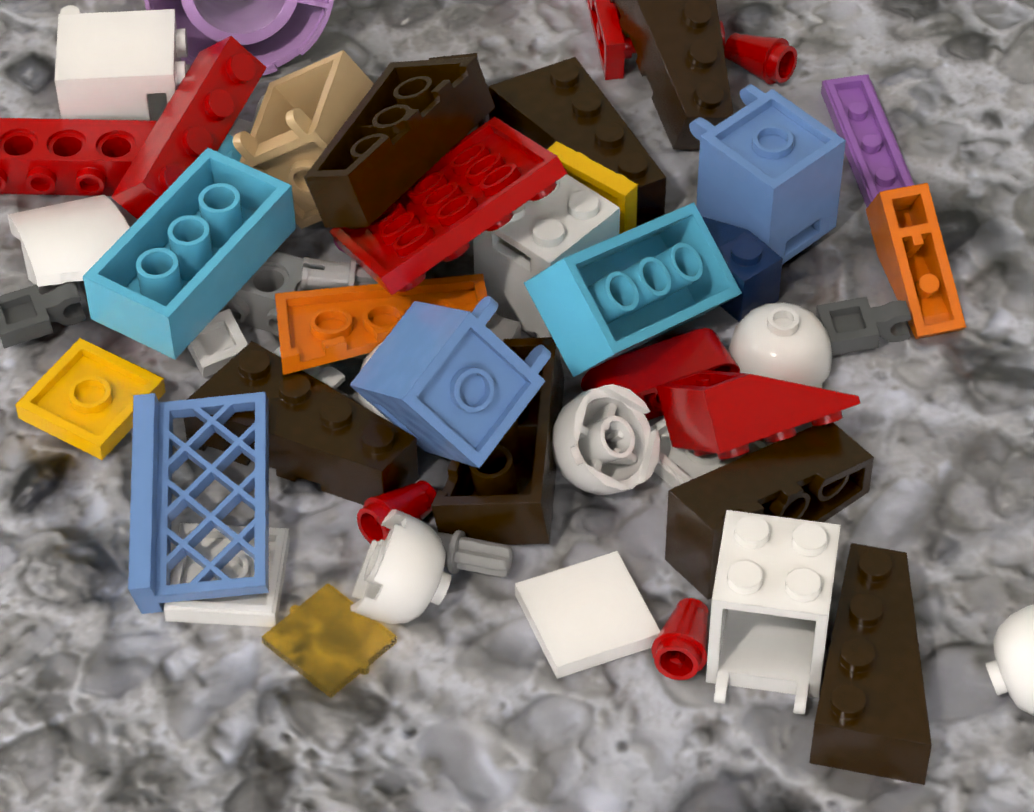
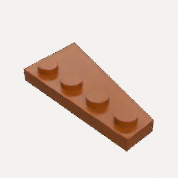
(353, 320)

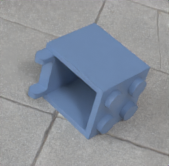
(770, 172)
(451, 380)

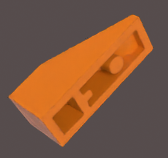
(916, 258)

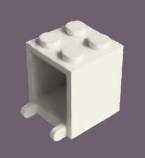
(118, 63)
(536, 239)
(771, 605)

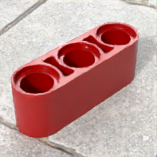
(662, 363)

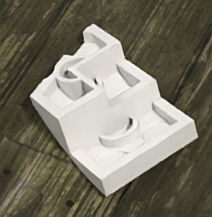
(66, 237)

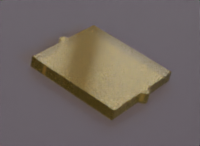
(328, 640)

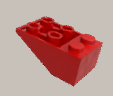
(731, 409)

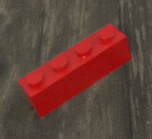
(191, 122)

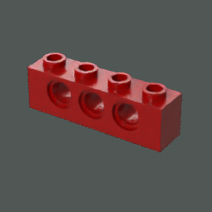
(67, 154)

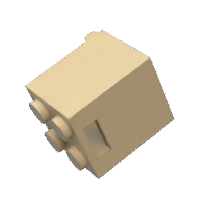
(300, 121)

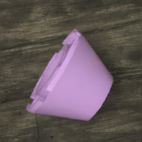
(267, 28)

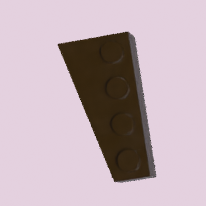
(683, 60)
(570, 108)
(396, 137)
(312, 429)
(793, 478)
(514, 488)
(873, 685)

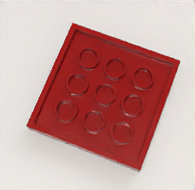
(451, 204)

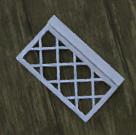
(153, 507)

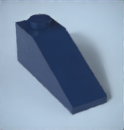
(752, 265)

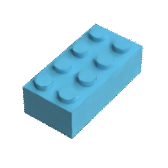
(190, 253)
(632, 288)

